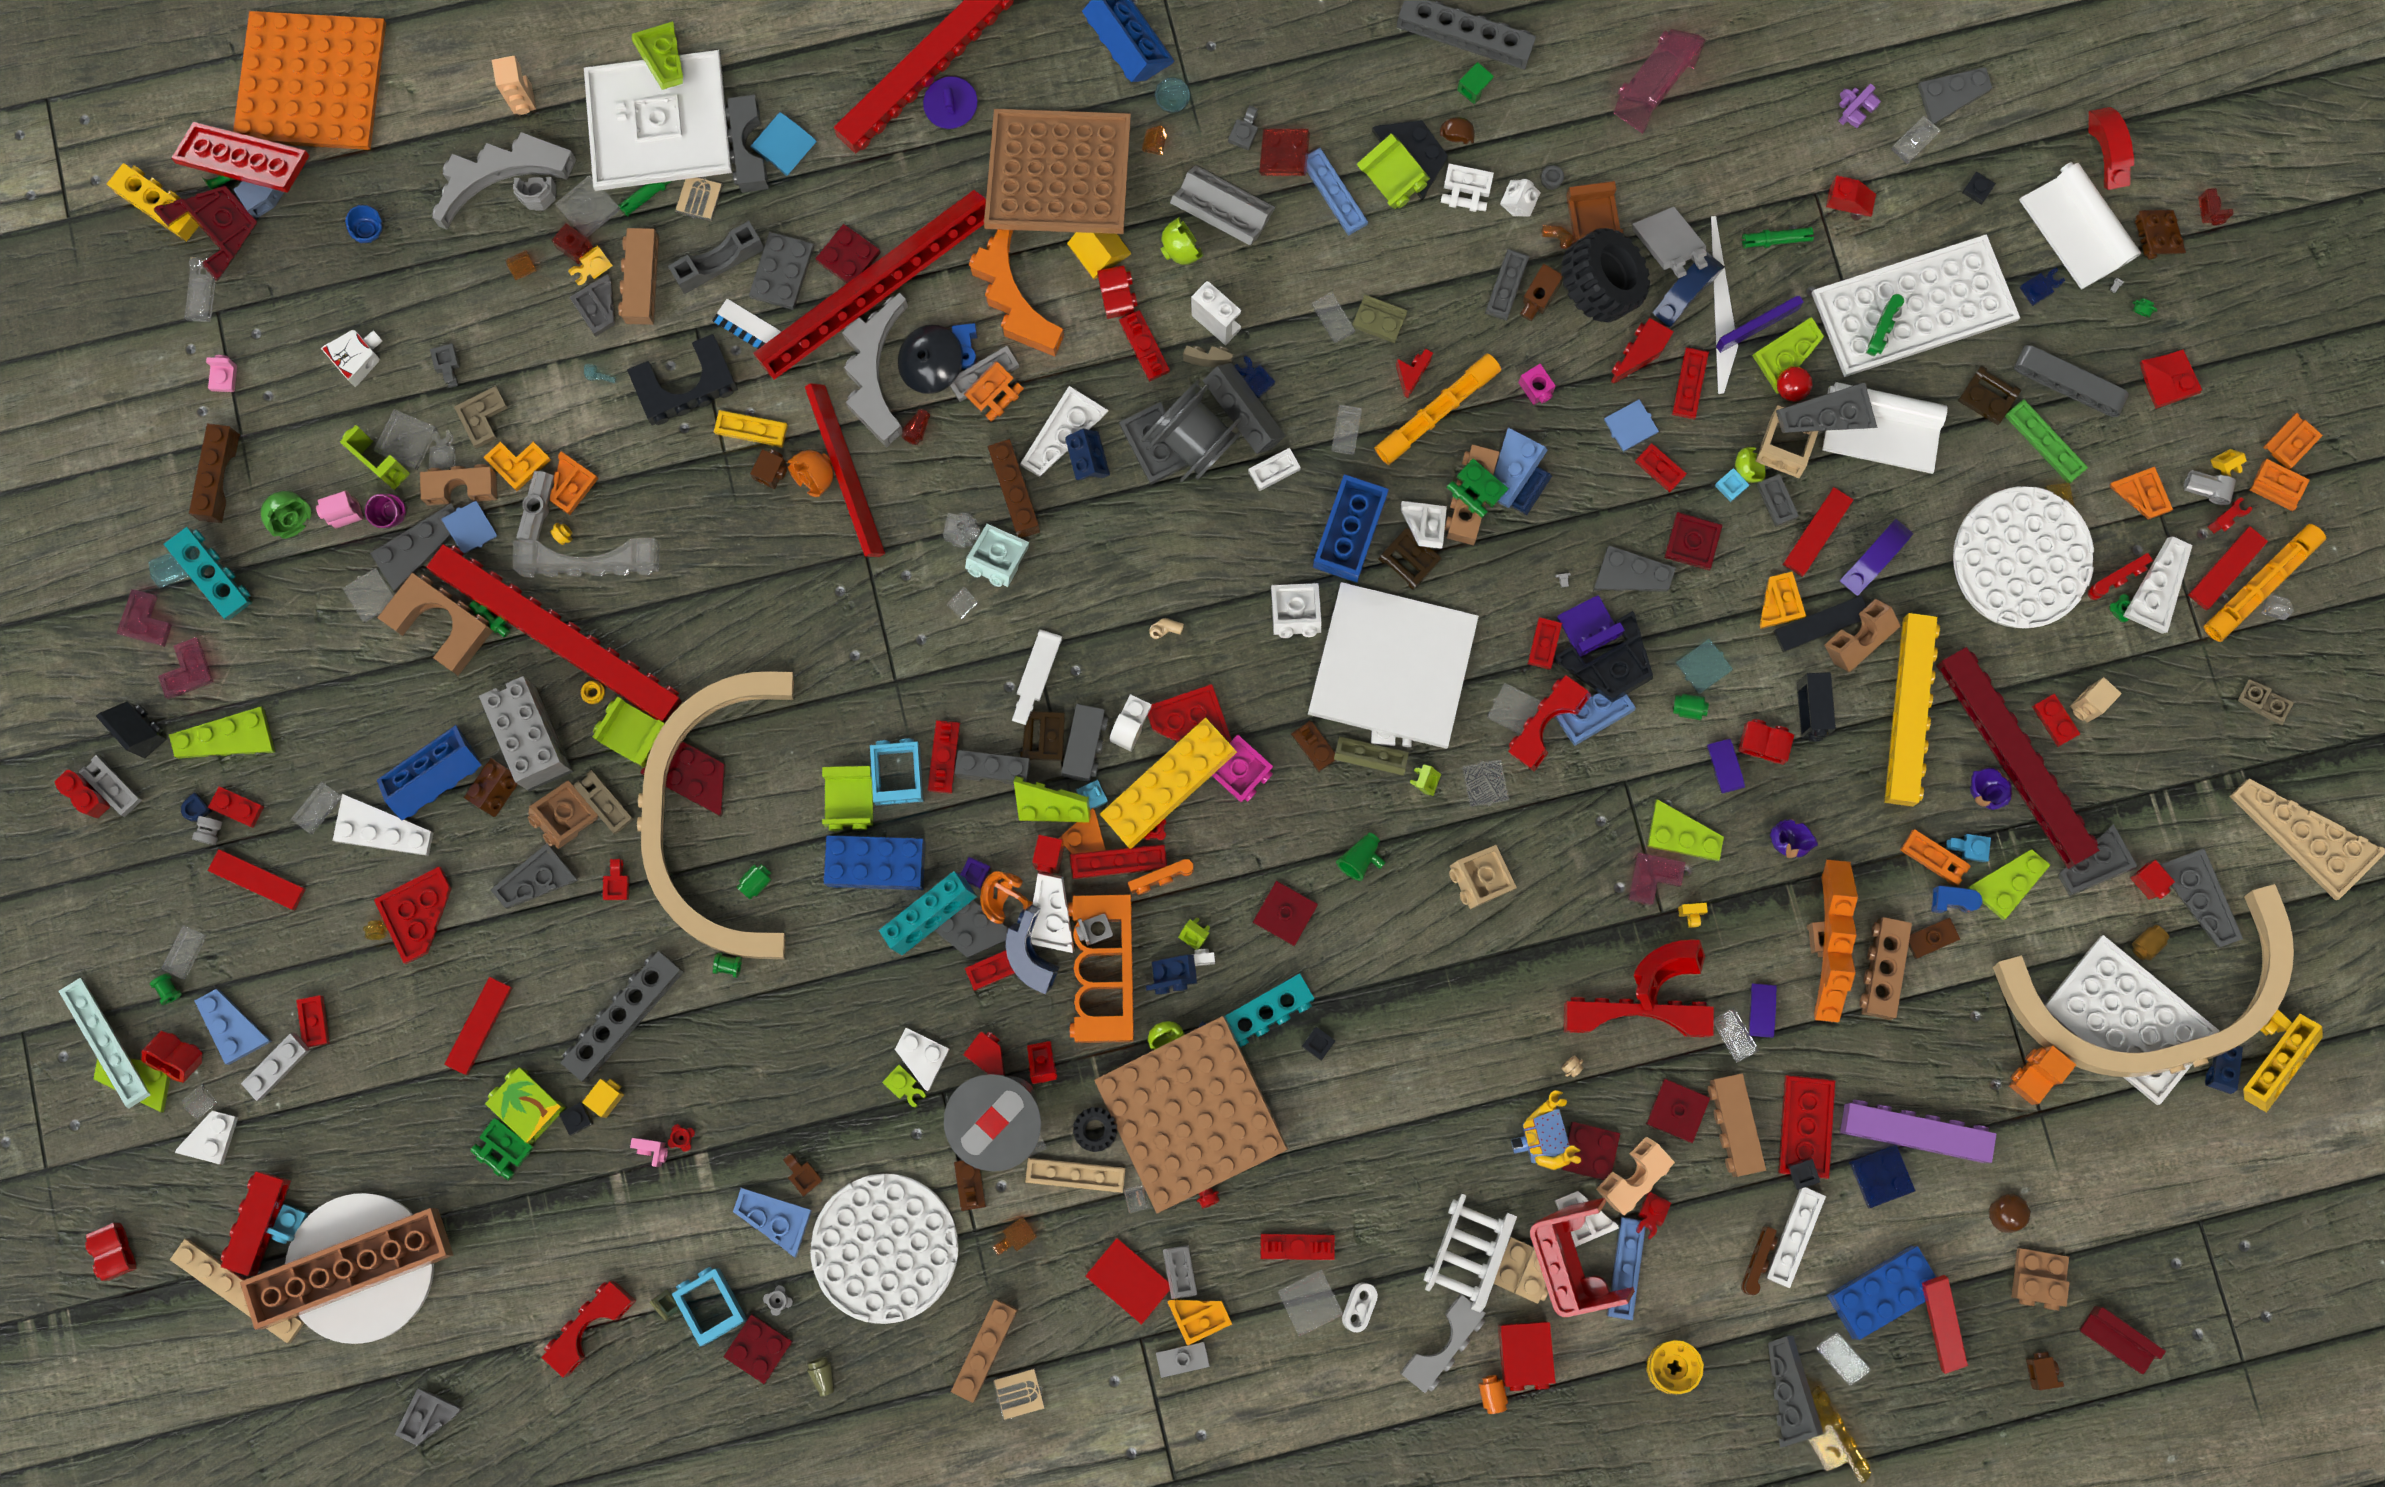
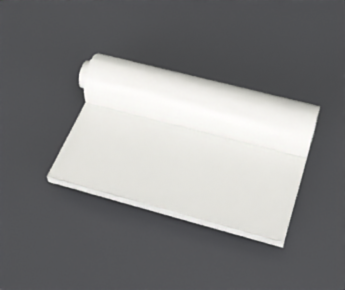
(2080, 226)
(1904, 436)

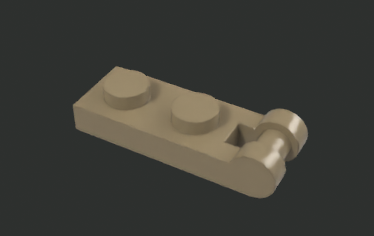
(603, 802)

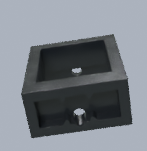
(1816, 706)

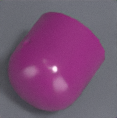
(382, 507)

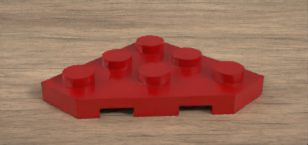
(1182, 713)
(415, 912)

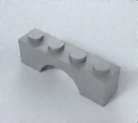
(1424, 1369)

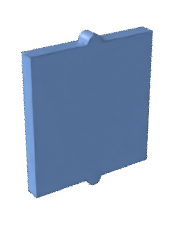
(1631, 425)
(469, 527)

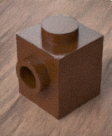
(769, 468)

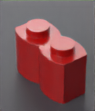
(1115, 291)
(1766, 742)
(82, 794)
(172, 1056)
(110, 1252)

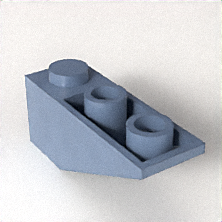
(257, 198)

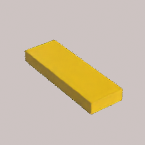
(750, 428)

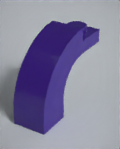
(1876, 557)

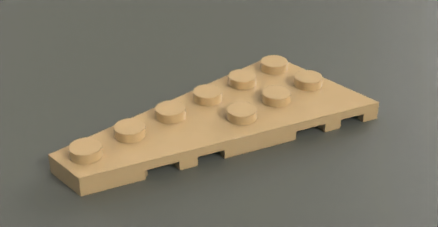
(2317, 844)

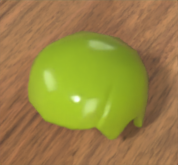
(1747, 467)
(1164, 1033)

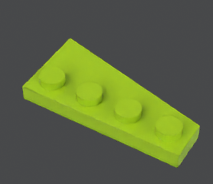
(235, 734)

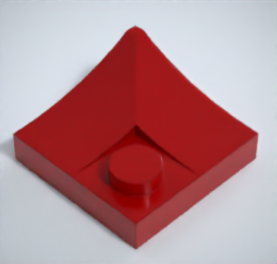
(2169, 378)

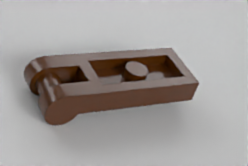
(1758, 1262)

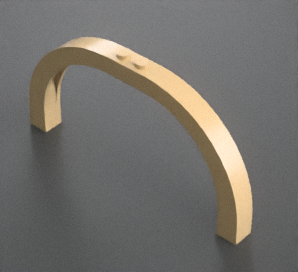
(652, 801)
(2275, 976)

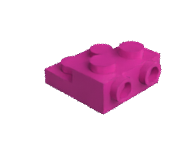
(1243, 771)

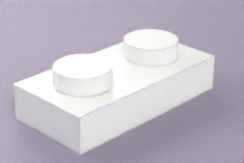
(1274, 469)

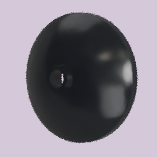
(940, 363)

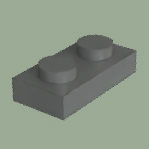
(1777, 500)

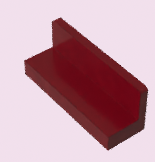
(2120, 1339)

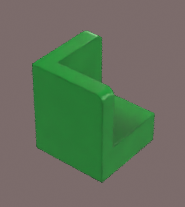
(1474, 82)

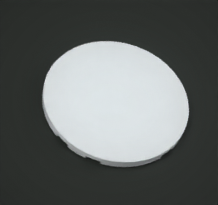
(2023, 557)
(884, 1248)
(376, 1310)

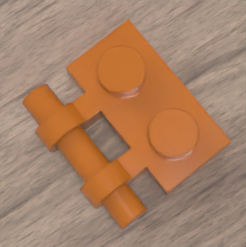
(989, 386)

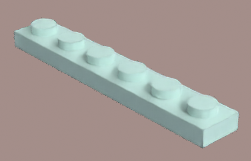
(104, 1043)

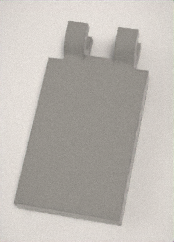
(1671, 241)

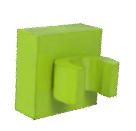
(1427, 779)
(1194, 934)

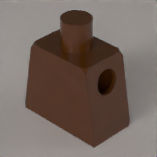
(1545, 284)

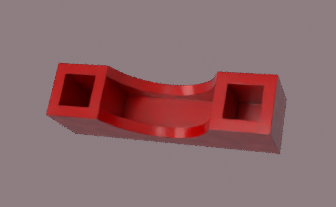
(1565, 698)
(567, 1351)

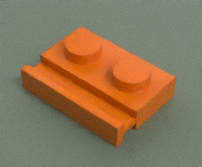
(2292, 441)
(2279, 484)

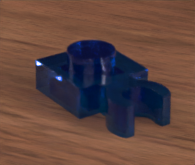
(2040, 287)
(1257, 378)

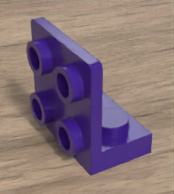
(1589, 626)

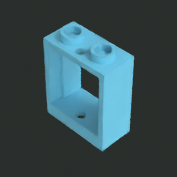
(898, 796)
(720, 1329)

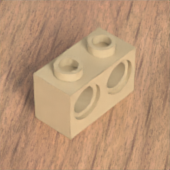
(2095, 700)

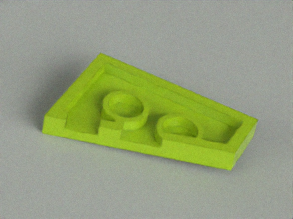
(1788, 350)
(1045, 804)
(1682, 835)
(2009, 884)
(154, 1080)

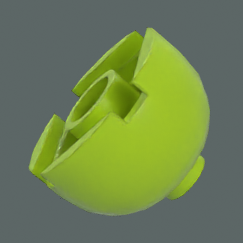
(1180, 243)

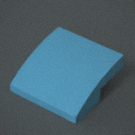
(783, 143)

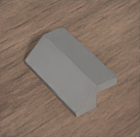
(1222, 205)

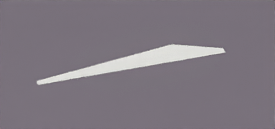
(1723, 313)

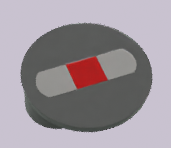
(993, 1121)

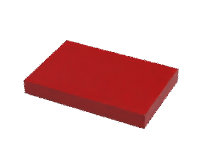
(1129, 1281)

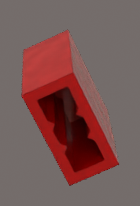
(1526, 1355)

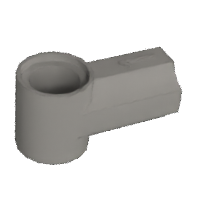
(2217, 488)

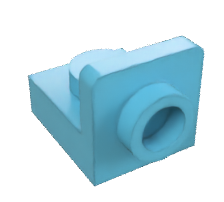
(287, 1224)

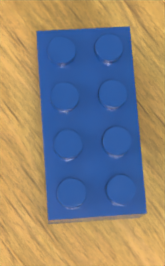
(1350, 528)
(874, 862)
(1882, 1292)

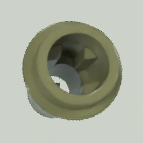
(821, 1375)

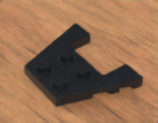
(1617, 670)

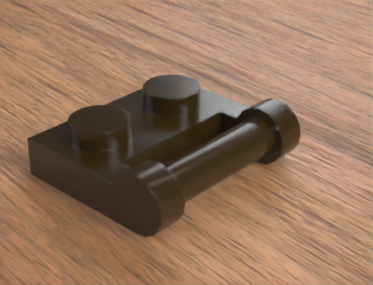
(1985, 401)
(1420, 557)
(1050, 739)

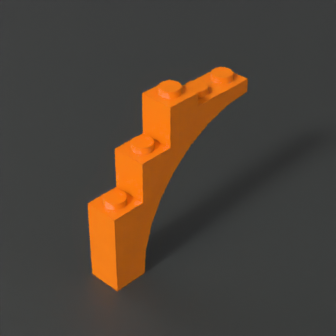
(1023, 322)
(1839, 940)

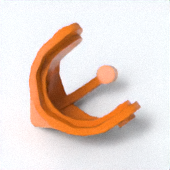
(994, 907)

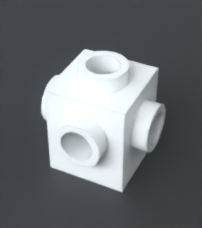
(1520, 197)

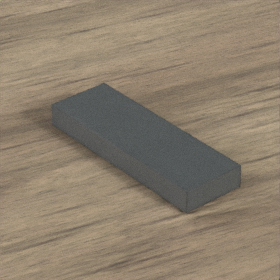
(1507, 284)

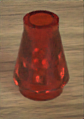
(915, 429)

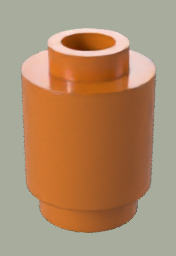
(1493, 1394)

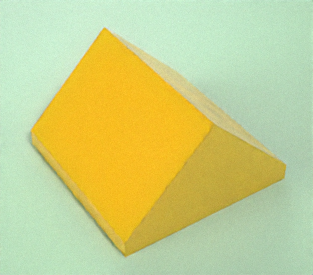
(1098, 250)

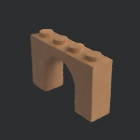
(418, 596)

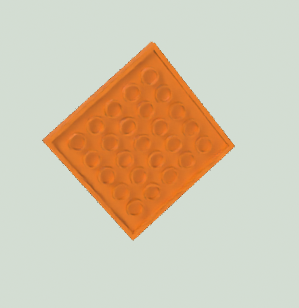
(310, 79)

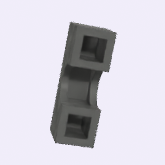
(991, 766)

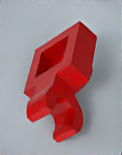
(2226, 520)
(616, 886)

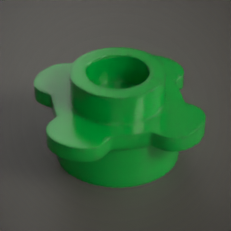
(2144, 307)
(2116, 608)

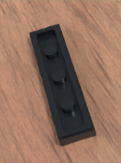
(1820, 624)

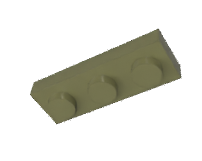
(1371, 755)

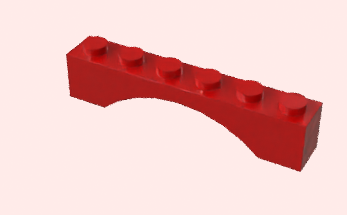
(1688, 1020)

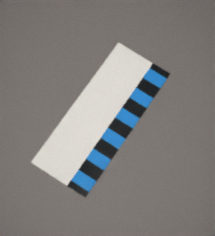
(744, 324)

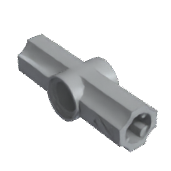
(539, 492)

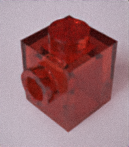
(571, 243)

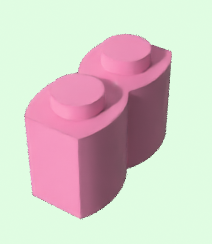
(339, 509)

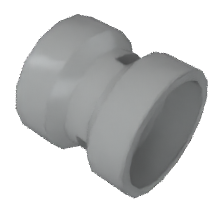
(206, 836)

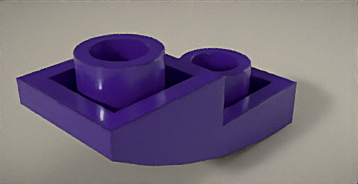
(1726, 766)
(1762, 1010)

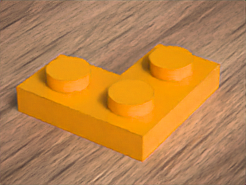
(518, 469)

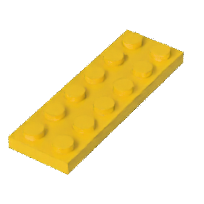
(1168, 783)

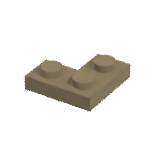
(475, 415)

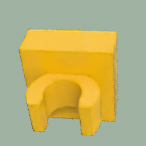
(2229, 460)
(1693, 912)
(2277, 1023)

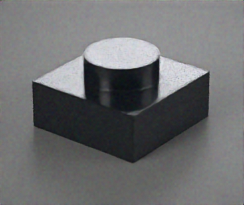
(1978, 188)
(1318, 1043)
(576, 1119)
(1804, 1173)

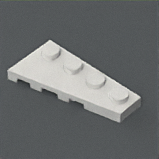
(1069, 416)
(2159, 591)

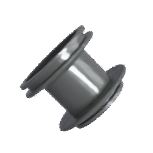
(1193, 431)

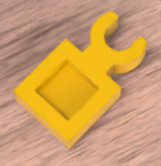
(593, 264)

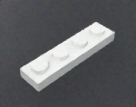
(1795, 1237)

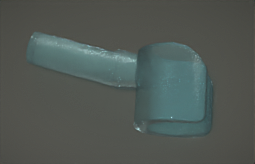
(591, 374)

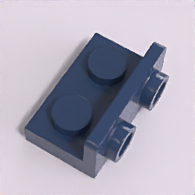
(1087, 454)
(1173, 973)

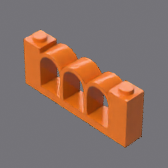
(1104, 1028)

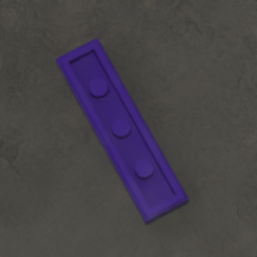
(1759, 323)

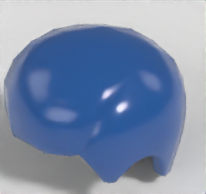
(363, 224)

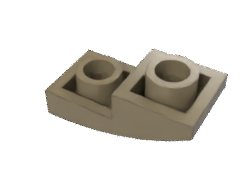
(1214, 358)
(2264, 702)

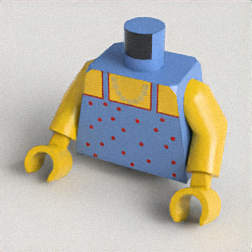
(1546, 1136)

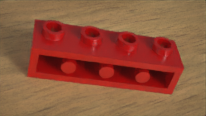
(257, 1213)

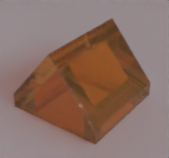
(1154, 140)
(520, 265)

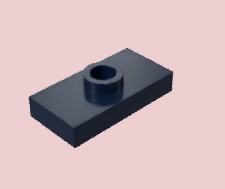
(1531, 491)

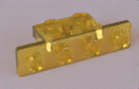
(1836, 1445)

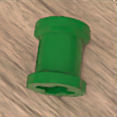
(727, 965)
(165, 989)

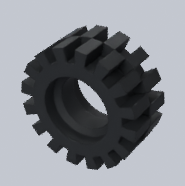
(1081, 1122)

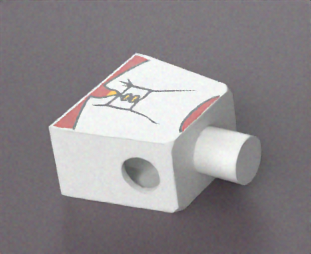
(354, 355)

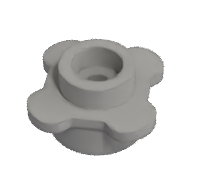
(770, 1300)

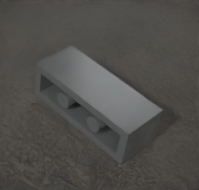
(1084, 743)

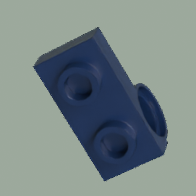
(2225, 1071)

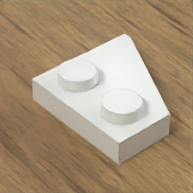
(1425, 522)
(921, 1056)
(210, 1138)
(1594, 1225)

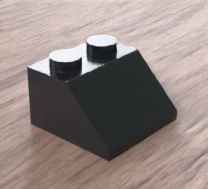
(132, 728)

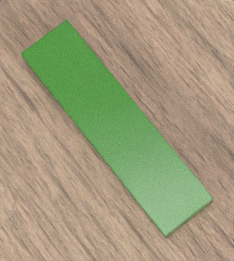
(2046, 441)

